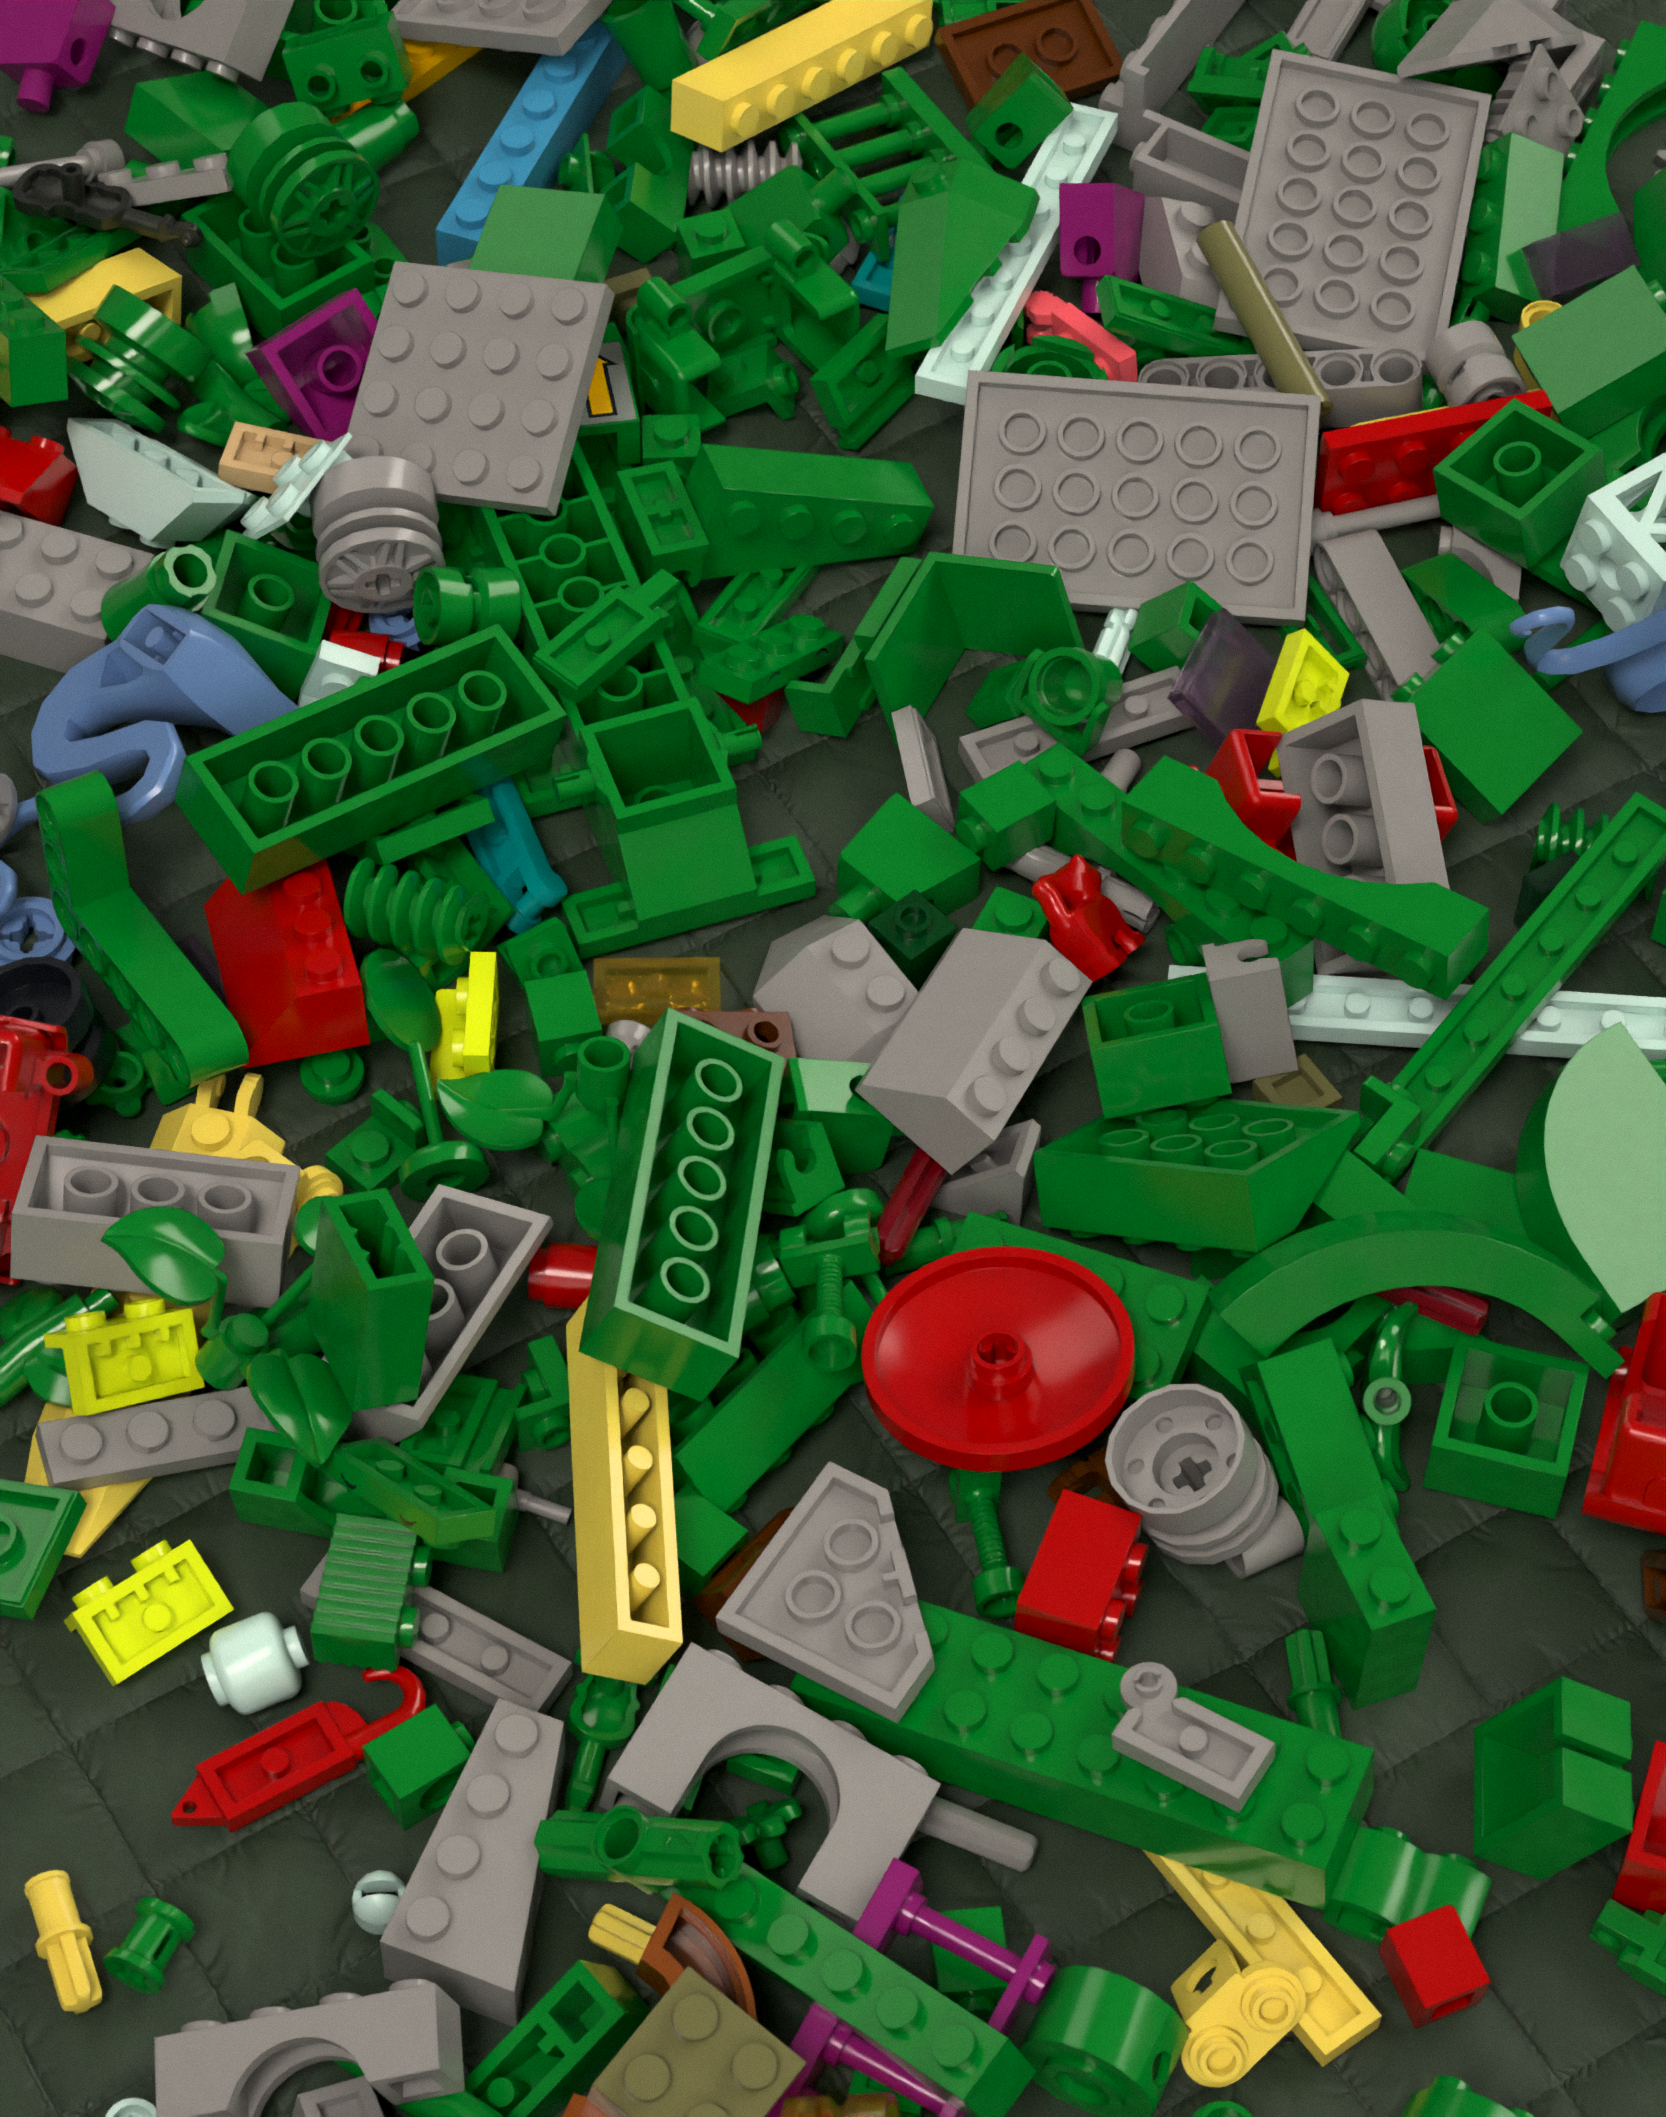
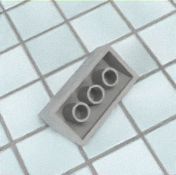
(973, 1042)
(84, 1187)
(476, 1259)

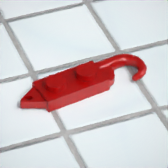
(290, 1758)

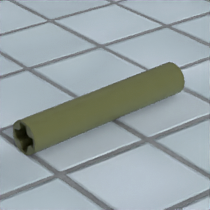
(1259, 313)

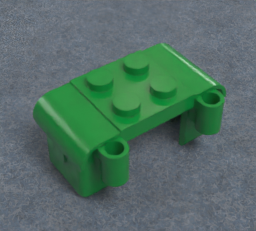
(746, 301)

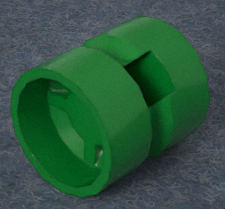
(457, 605)

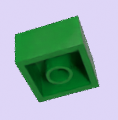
(1519, 482)
(269, 606)
(1156, 1046)
(1506, 1426)

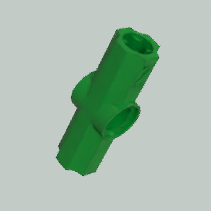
(639, 1849)

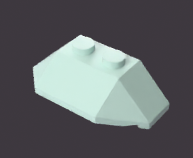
(151, 485)

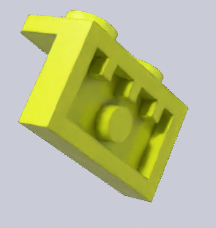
(1302, 688)
(468, 1023)
(128, 1356)
(149, 1611)

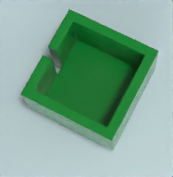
(1552, 1779)

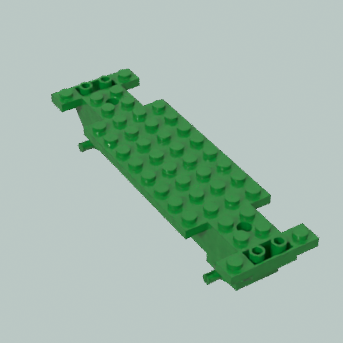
(645, 745)

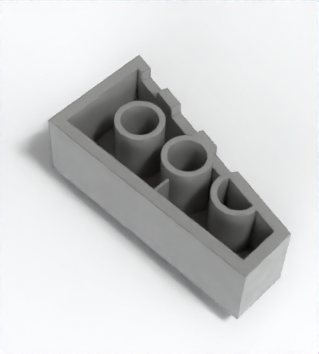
(479, 1881)

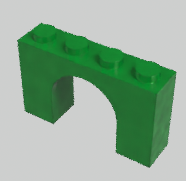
(1221, 1351)

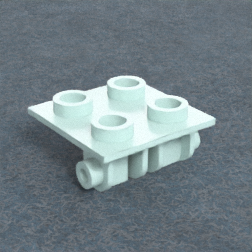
(294, 484)

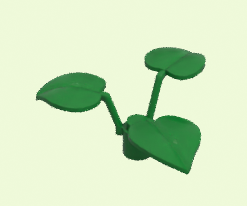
(509, 1106)
(179, 1261)

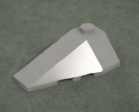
(1487, 33)

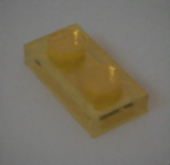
(647, 986)

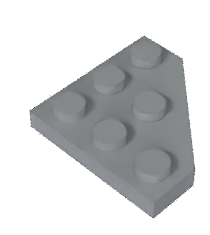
(837, 1597)

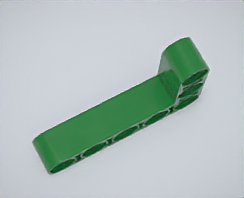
(124, 939)

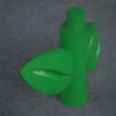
(227, 402)
(24, 1353)
(1386, 1395)

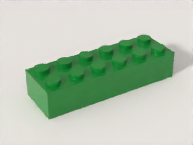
(368, 758)
(683, 1206)

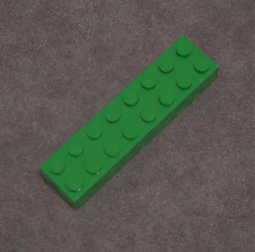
(1037, 1734)

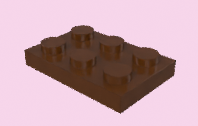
(1057, 35)

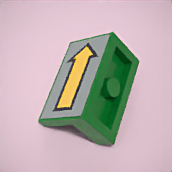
(612, 404)

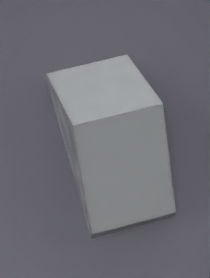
(996, 1177)

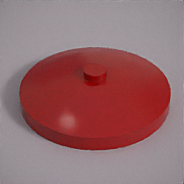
(998, 1359)

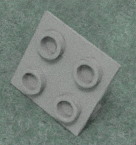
(1535, 105)

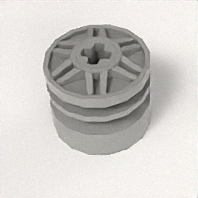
(374, 532)
(1192, 1473)

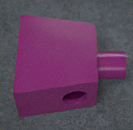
(50, 45)
(1099, 235)

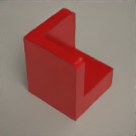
(1433, 1966)

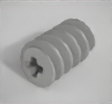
(735, 172)

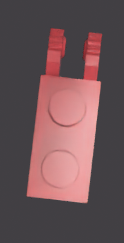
(1062, 319)

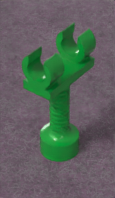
(829, 1338)
(977, 1501)

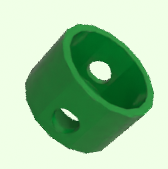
(1104, 2043)

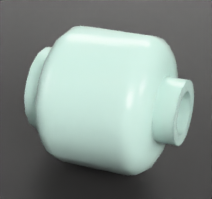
(255, 1663)

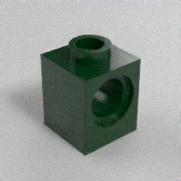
(913, 935)

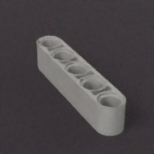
(1359, 382)
(1376, 607)

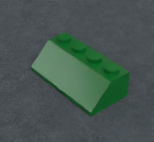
(759, 1404)

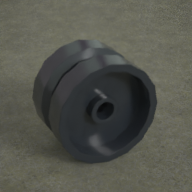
(55, 994)

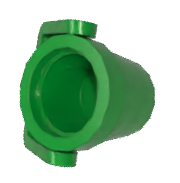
(1066, 690)

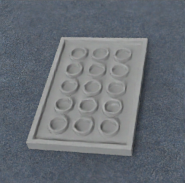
(1358, 202)
(1142, 489)

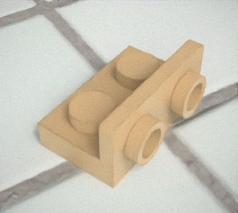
(257, 454)

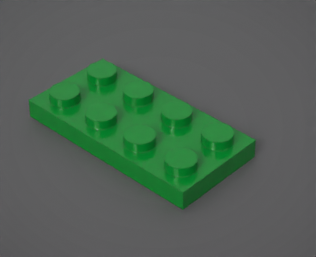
(1162, 1307)

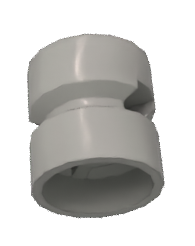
(1471, 365)

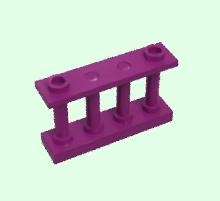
(902, 1910)

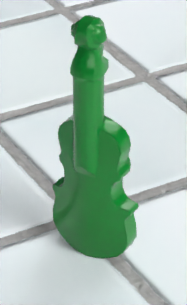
(601, 1721)

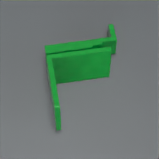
(922, 628)

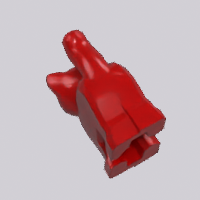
(1083, 921)

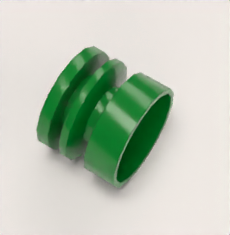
(302, 179)
(136, 360)

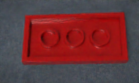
(1397, 456)

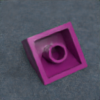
(319, 364)

